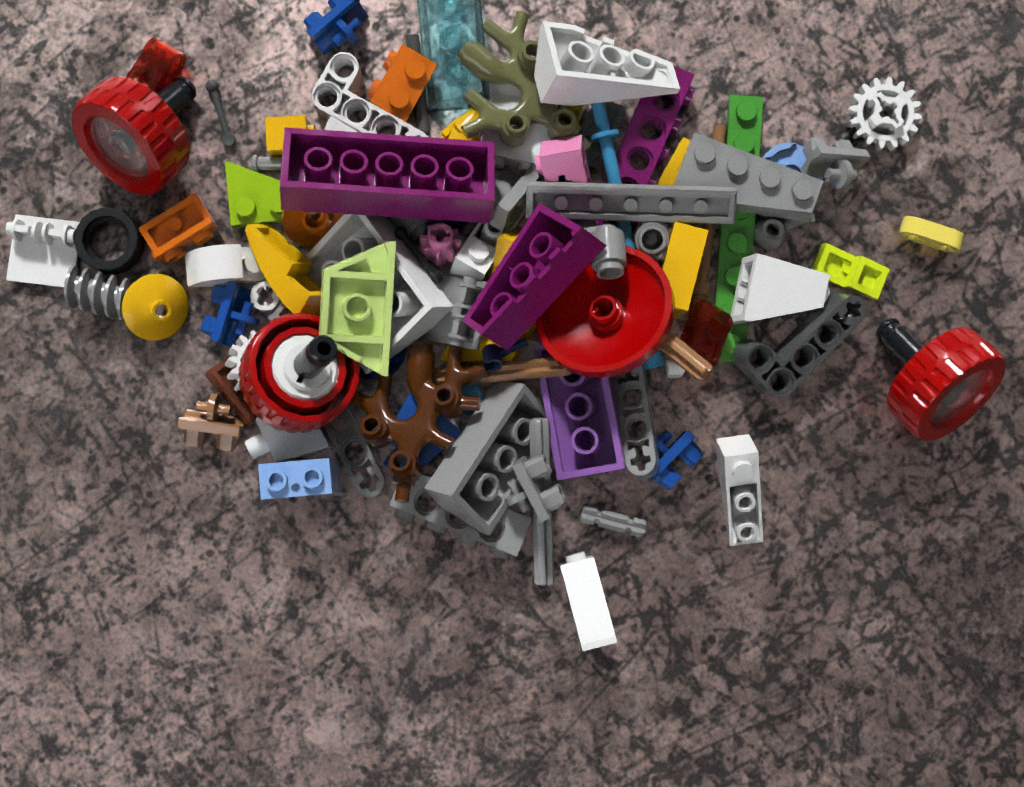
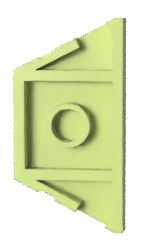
(359, 305)

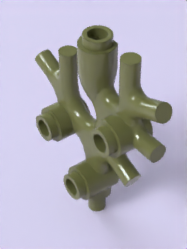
(519, 72)

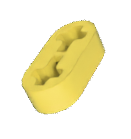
(931, 234)

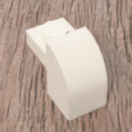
(221, 264)

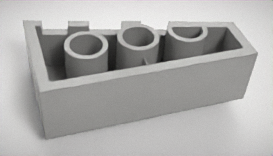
(761, 184)

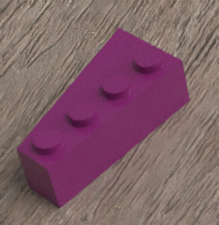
(532, 276)

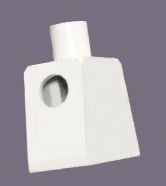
(286, 445)

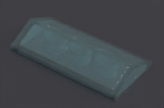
(443, 32)

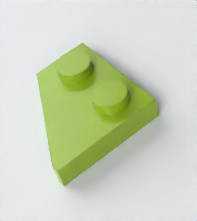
(252, 197)

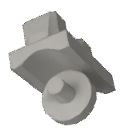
(833, 162)
(542, 501)

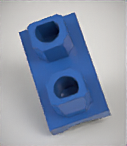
(336, 25)
(232, 316)
(684, 448)

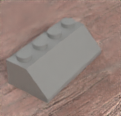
(480, 463)

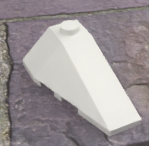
(584, 70)

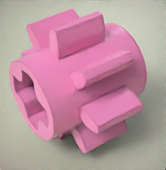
(440, 243)

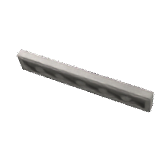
(634, 202)

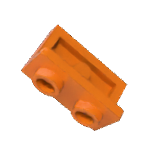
(403, 82)
(179, 229)

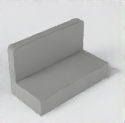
(510, 196)

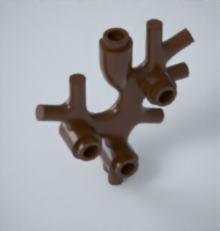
(421, 428)

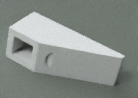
(478, 251)
(740, 488)

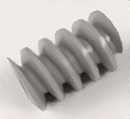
(94, 293)

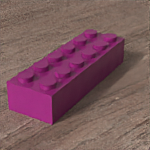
(387, 175)

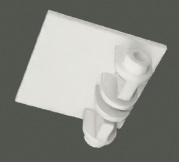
(41, 250)

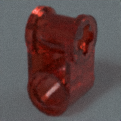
(157, 65)
(707, 330)

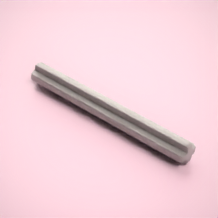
(542, 532)

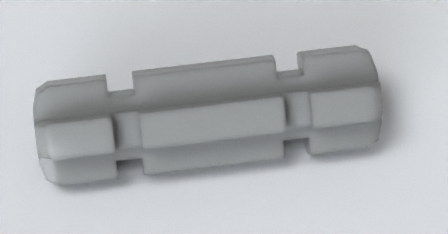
(613, 521)

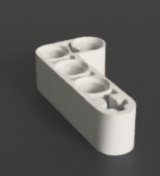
(349, 102)

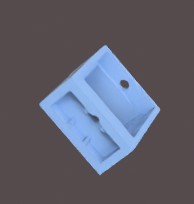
(300, 478)

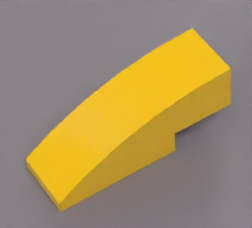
(284, 269)

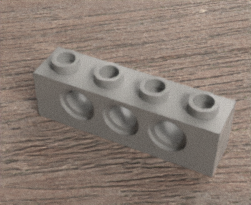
(505, 543)

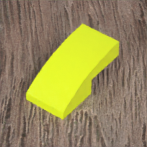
(850, 271)

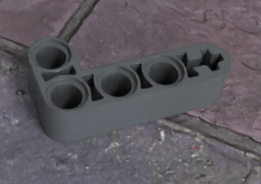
(839, 317)

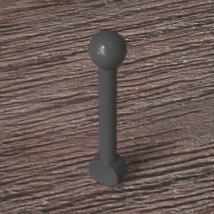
(227, 139)

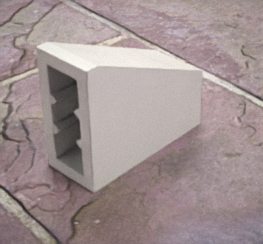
(776, 288)
(587, 601)

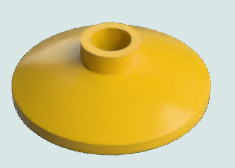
(142, 300)

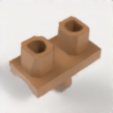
(214, 419)

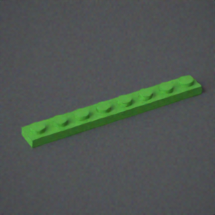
(737, 239)

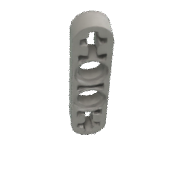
(631, 414)
(342, 440)

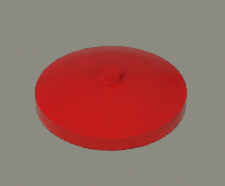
(610, 324)

